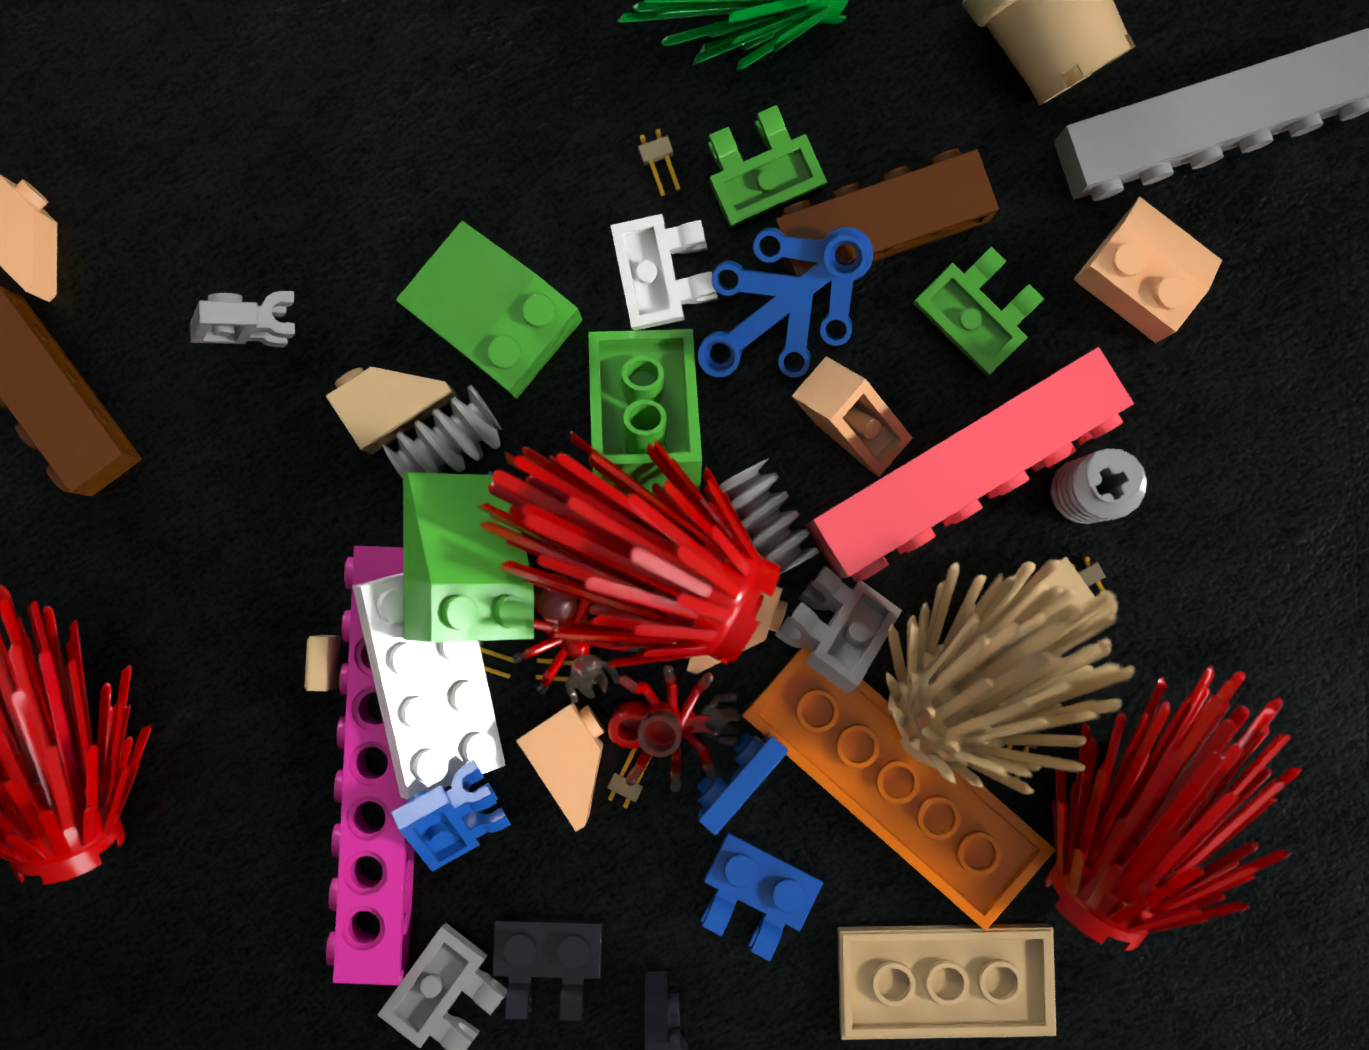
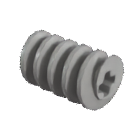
(447, 439)
(1118, 482)
(764, 520)

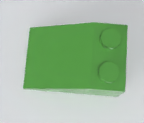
(490, 308)
(645, 393)
(453, 564)

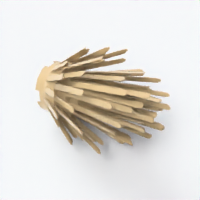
(1000, 676)

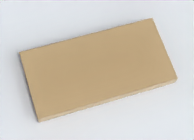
(946, 981)

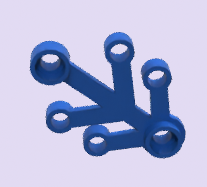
(791, 296)

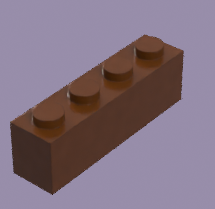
(900, 210)
(56, 405)

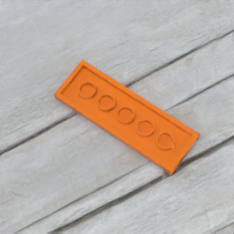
(944, 830)

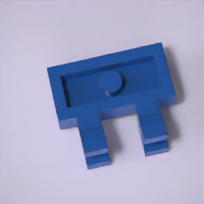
(755, 762)
(448, 822)
(762, 882)

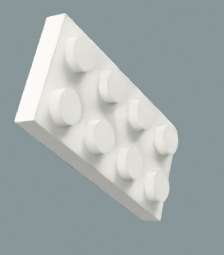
(428, 695)

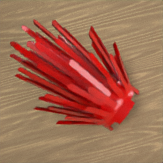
(664, 566)
(55, 786)
(1137, 848)

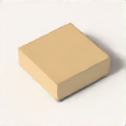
(322, 662)

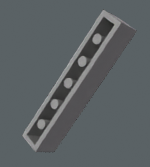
(1216, 116)

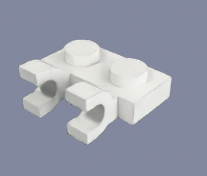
(649, 274)

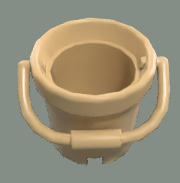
(1054, 40)

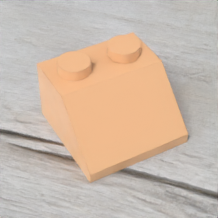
(1150, 271)

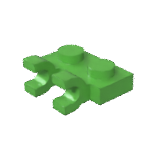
(767, 179)
(971, 318)

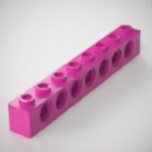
(353, 952)

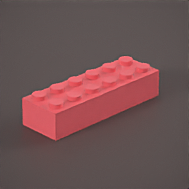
(977, 461)

